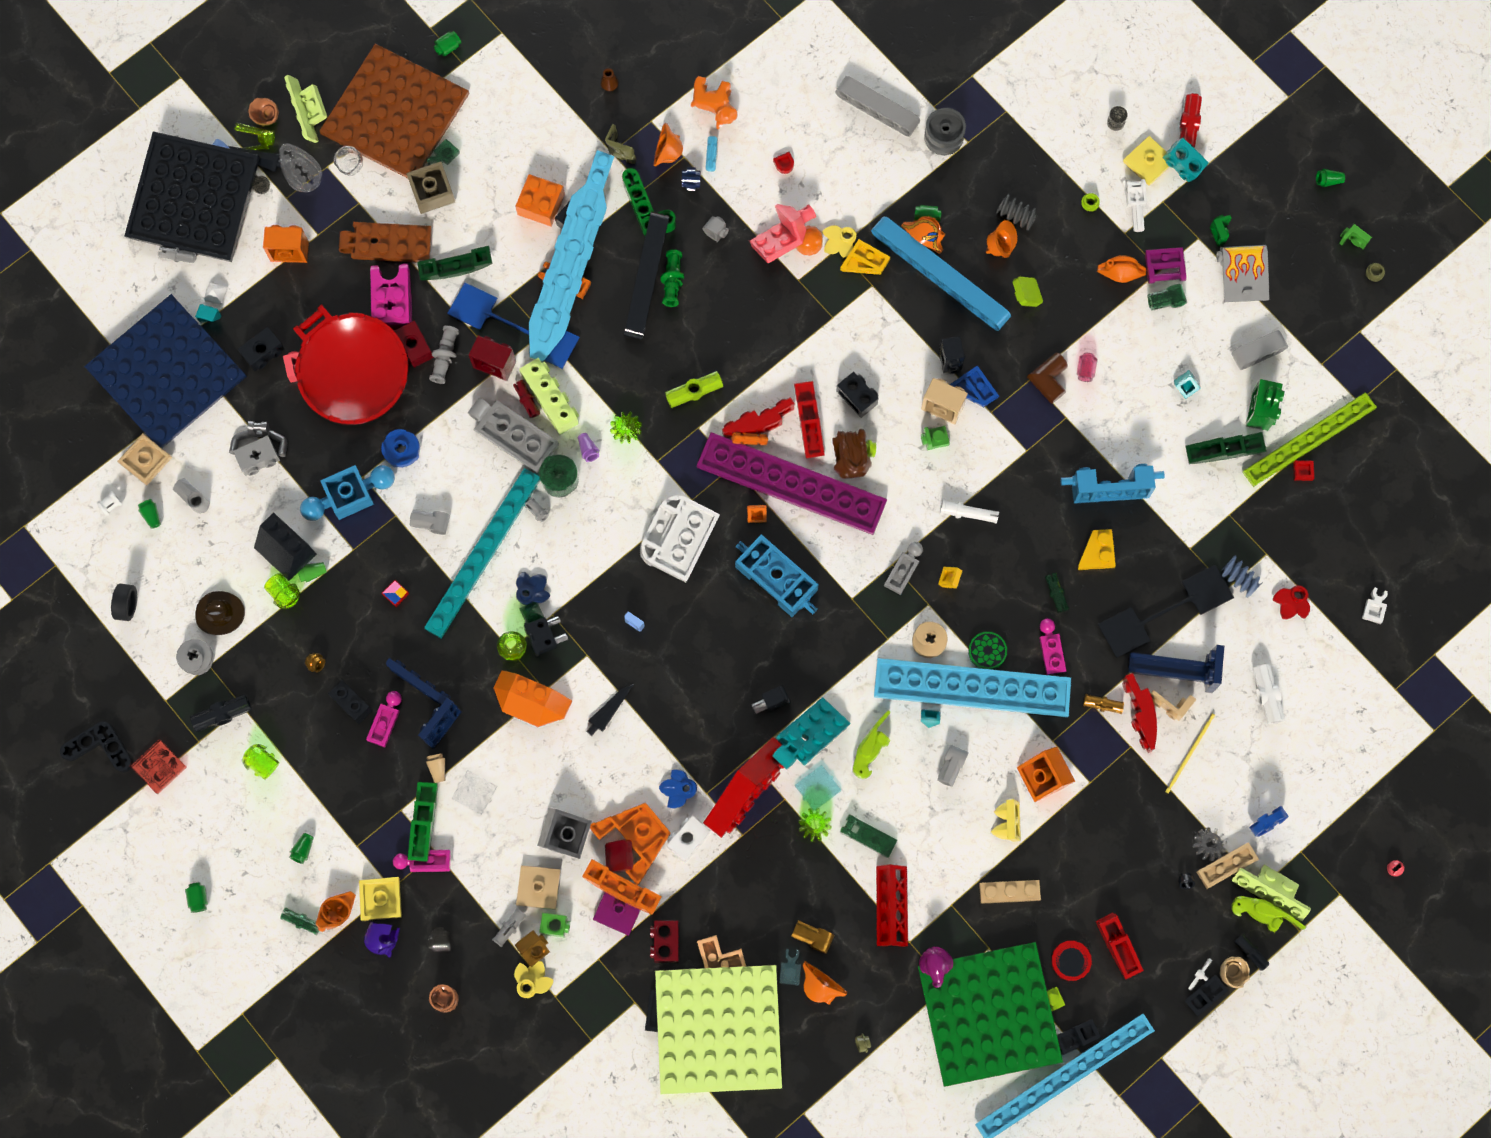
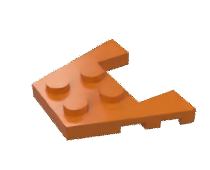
(643, 830)

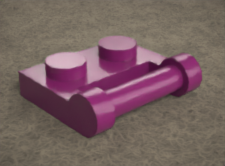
(1165, 259)

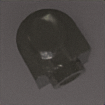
(439, 940)

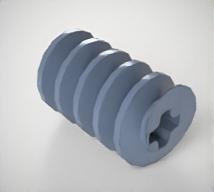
(1241, 577)

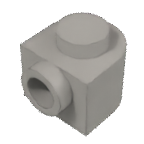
(716, 228)

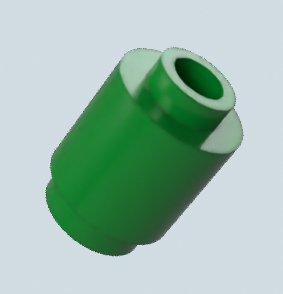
(447, 43)
(926, 210)
(196, 897)

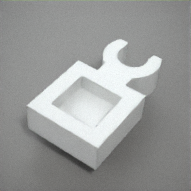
(1375, 609)

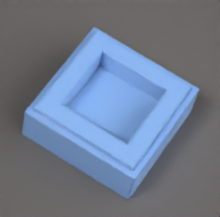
(634, 621)

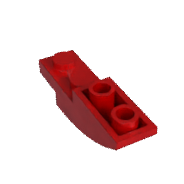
(754, 424)
(1145, 720)

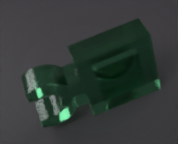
(444, 153)

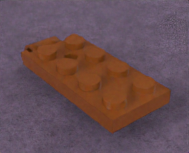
(394, 242)

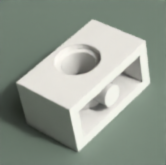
(686, 850)

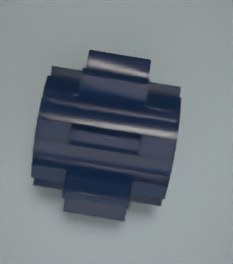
(691, 178)

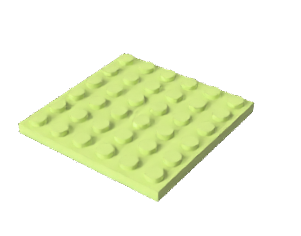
(718, 1029)

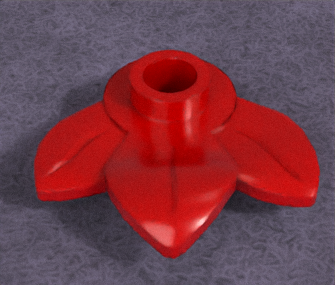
(1290, 604)

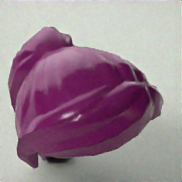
(936, 963)

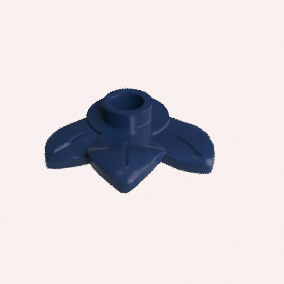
(533, 586)

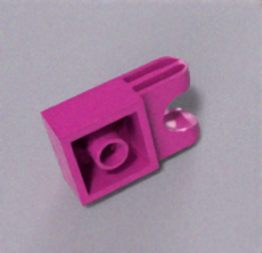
(391, 294)

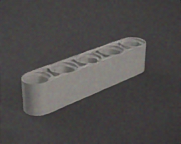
(877, 106)

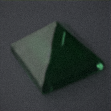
(531, 612)

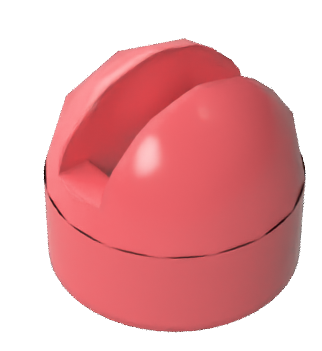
(1392, 864)

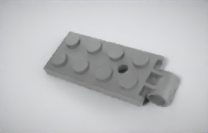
(519, 439)

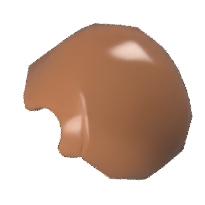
(263, 111)

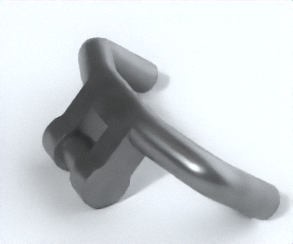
(259, 430)

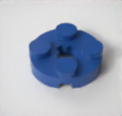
(409, 454)
(1267, 823)

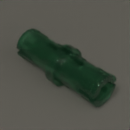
(1057, 592)
(300, 921)

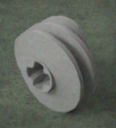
(195, 666)

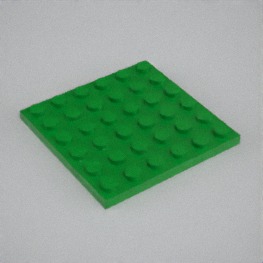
(991, 1016)

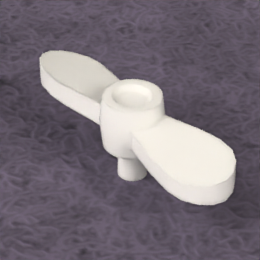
(1200, 974)

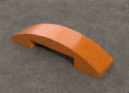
(621, 888)

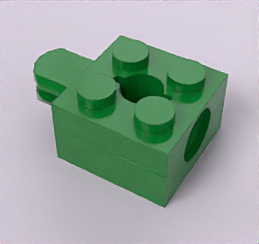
(1264, 404)

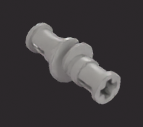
(443, 354)

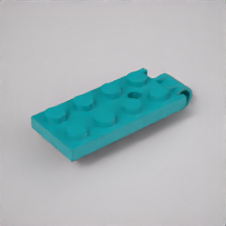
(817, 726)

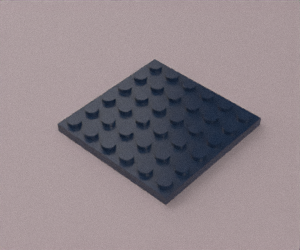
(165, 371)

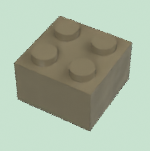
(430, 187)

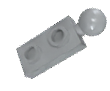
(904, 568)

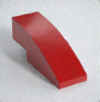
(1119, 945)

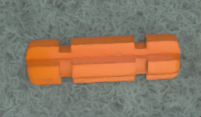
(750, 439)

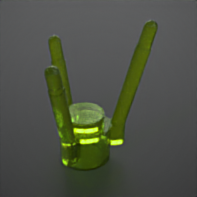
(265, 137)

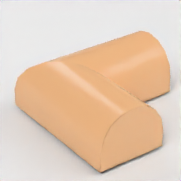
(713, 957)

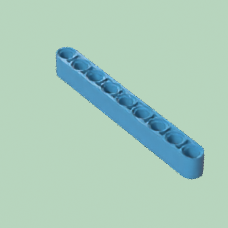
(941, 273)

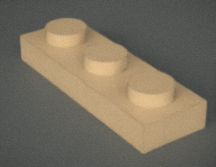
(1227, 865)
(1009, 891)

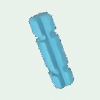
(711, 153)

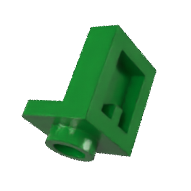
(1218, 230)

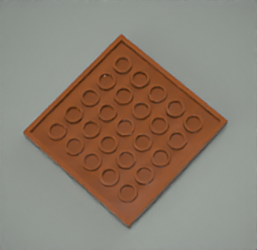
(394, 111)

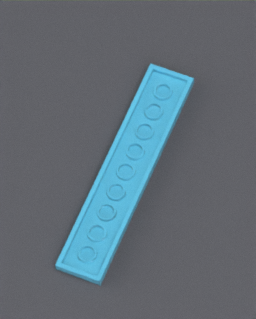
(972, 687)

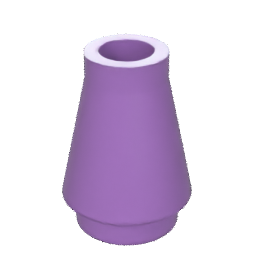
(588, 449)

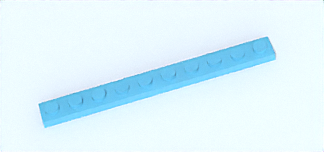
(1064, 1077)

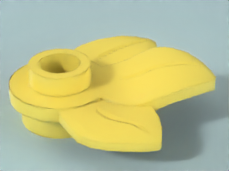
(837, 242)
(534, 977)

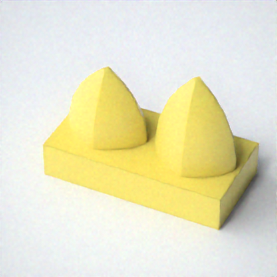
(1011, 829)

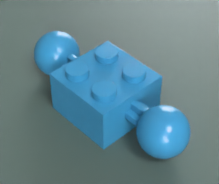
(347, 492)

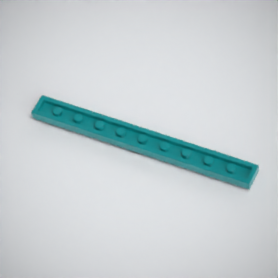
(482, 553)

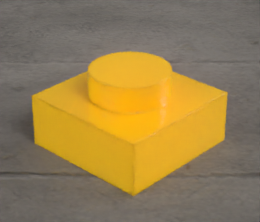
(950, 577)

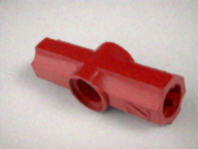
(1191, 118)

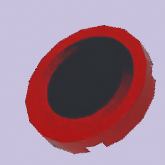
(1071, 960)

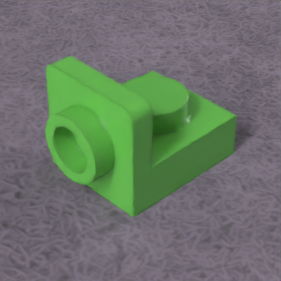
(1356, 235)
(935, 437)

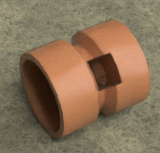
(443, 998)

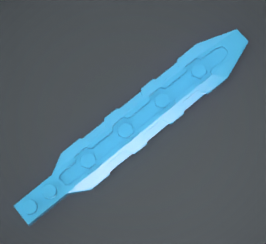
(569, 261)

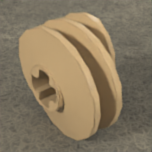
(930, 630)

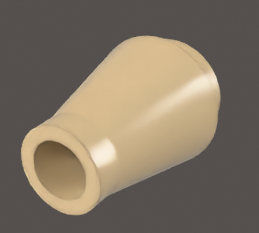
(436, 765)

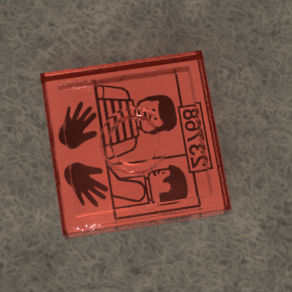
(158, 766)

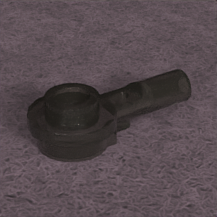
(261, 184)

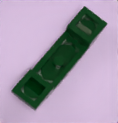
(455, 266)

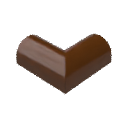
(1044, 377)

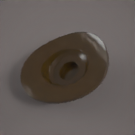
(219, 613)

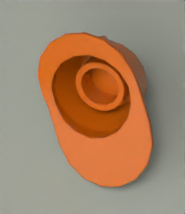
(1002, 240)

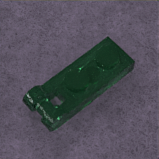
(869, 836)

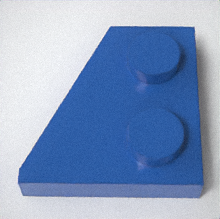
(977, 387)

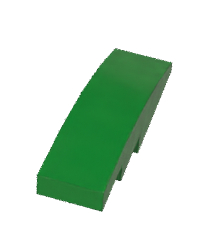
(422, 821)

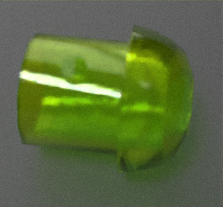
(283, 593)
(513, 653)
(260, 761)

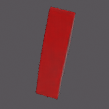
(809, 419)

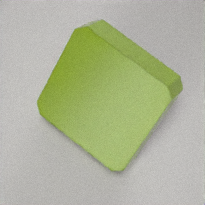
(1027, 291)

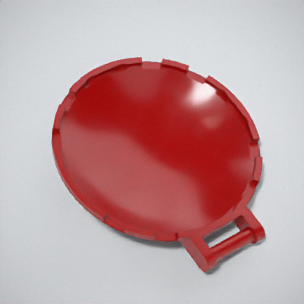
(350, 366)

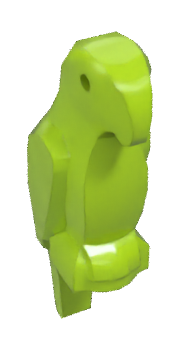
(870, 749)
(1263, 912)

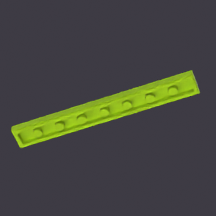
(1309, 439)

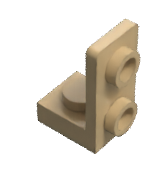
(1174, 713)

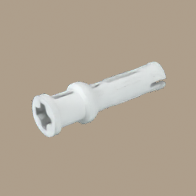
(959, 510)

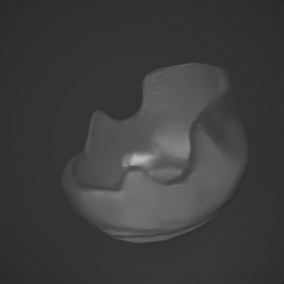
(348, 160)

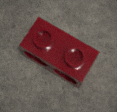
(670, 941)

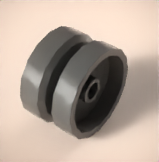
(944, 131)

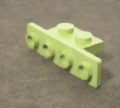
(307, 106)
(1274, 889)

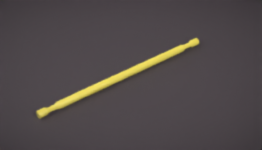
(1190, 753)

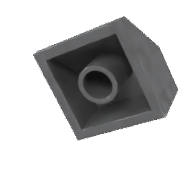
(564, 833)

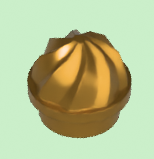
(315, 662)

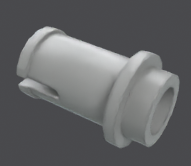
(540, 513)

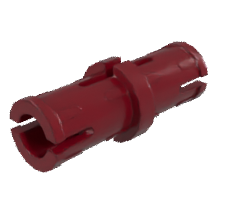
(526, 399)

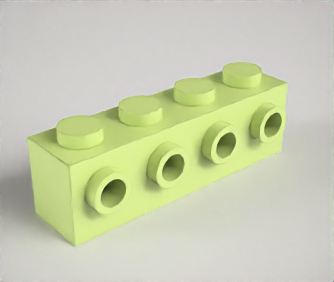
(549, 396)

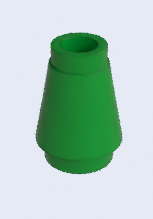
(1329, 177)
(150, 513)
(301, 849)

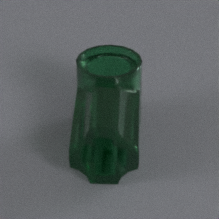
(1172, 296)

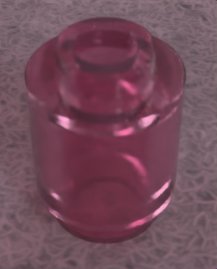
(1086, 367)

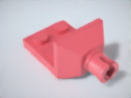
(784, 235)

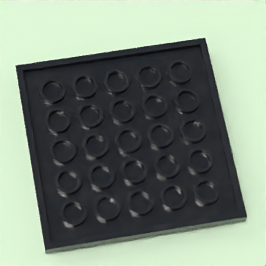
(192, 196)

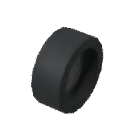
(124, 602)

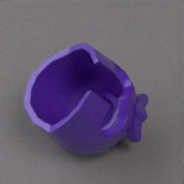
(380, 938)

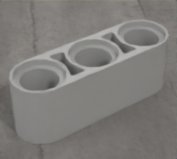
(1259, 350)

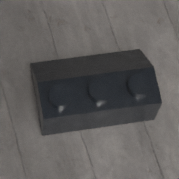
(282, 547)

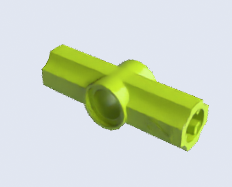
(683, 394)

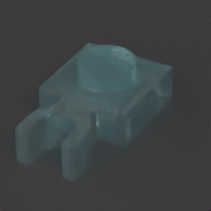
(790, 971)

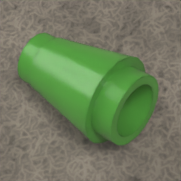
(311, 571)

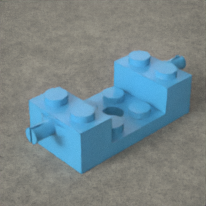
(1138, 486)
(791, 590)

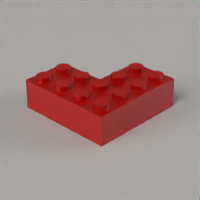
(746, 785)

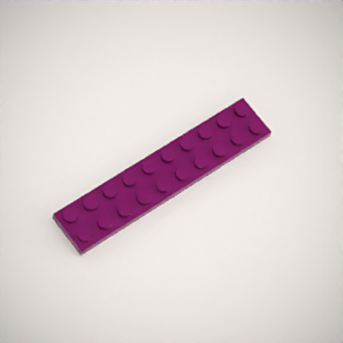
(792, 483)

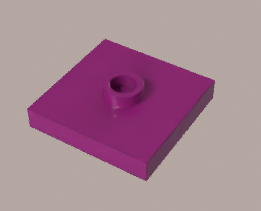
(616, 914)

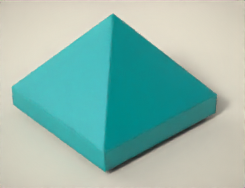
(930, 718)

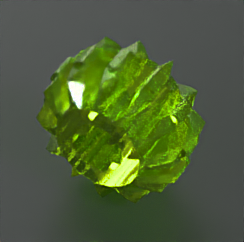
(617, 427)
(822, 824)

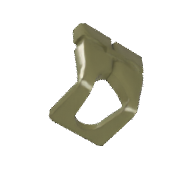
(618, 150)

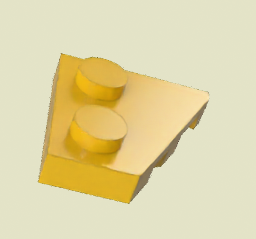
(865, 259)
(1099, 551)

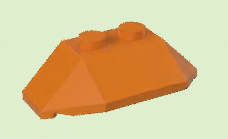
(530, 700)

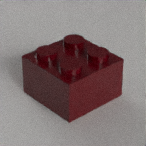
(492, 357)

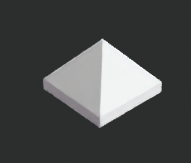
(215, 293)

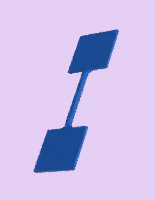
(475, 306)

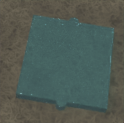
(818, 788)

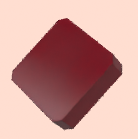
(619, 855)

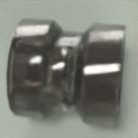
(1114, 121)

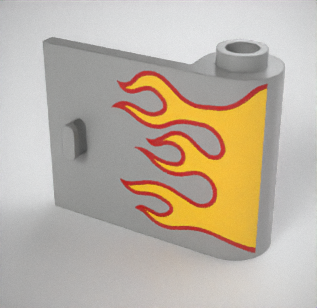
(1244, 270)

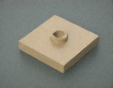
(144, 459)
(538, 887)

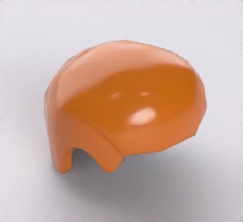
(812, 241)

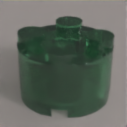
(566, 482)

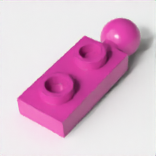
(1051, 649)
(385, 720)
(437, 862)

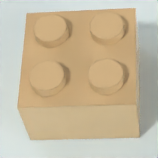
(944, 400)

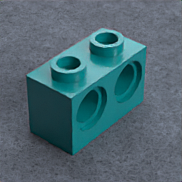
(1188, 156)

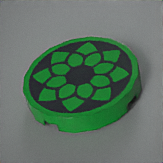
(987, 650)

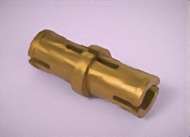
(1103, 704)

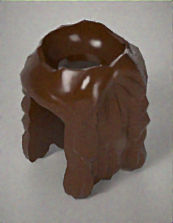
(851, 454)

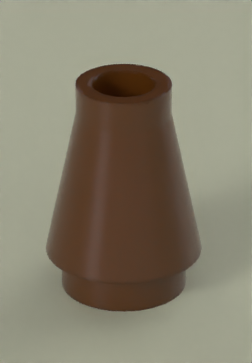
(609, 81)

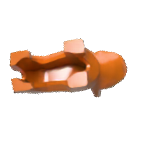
(714, 101)

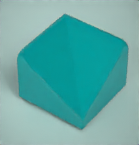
(207, 313)
(1187, 384)

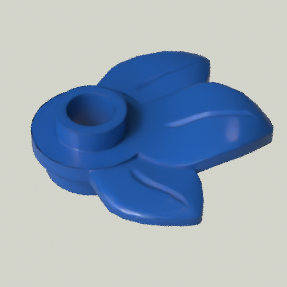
(675, 789)

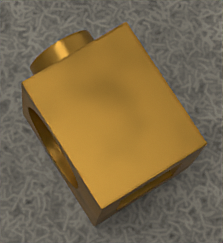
(532, 947)

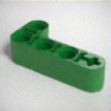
(642, 202)

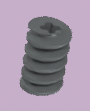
(1017, 212)

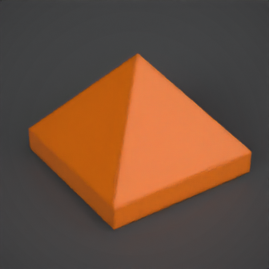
(756, 513)

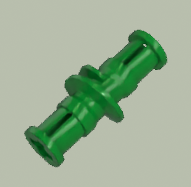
(672, 278)

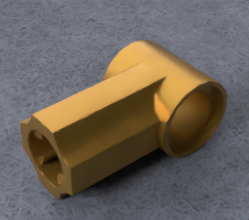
(817, 938)

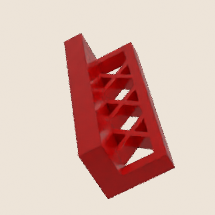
(888, 905)

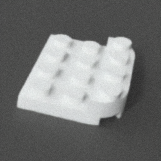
(677, 536)

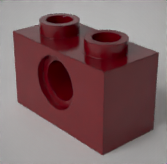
(421, 352)

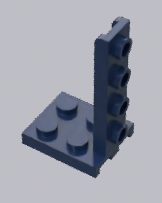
(1207, 672)
(442, 716)

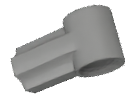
(191, 495)
(434, 522)
(954, 761)

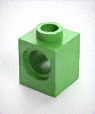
(546, 921)

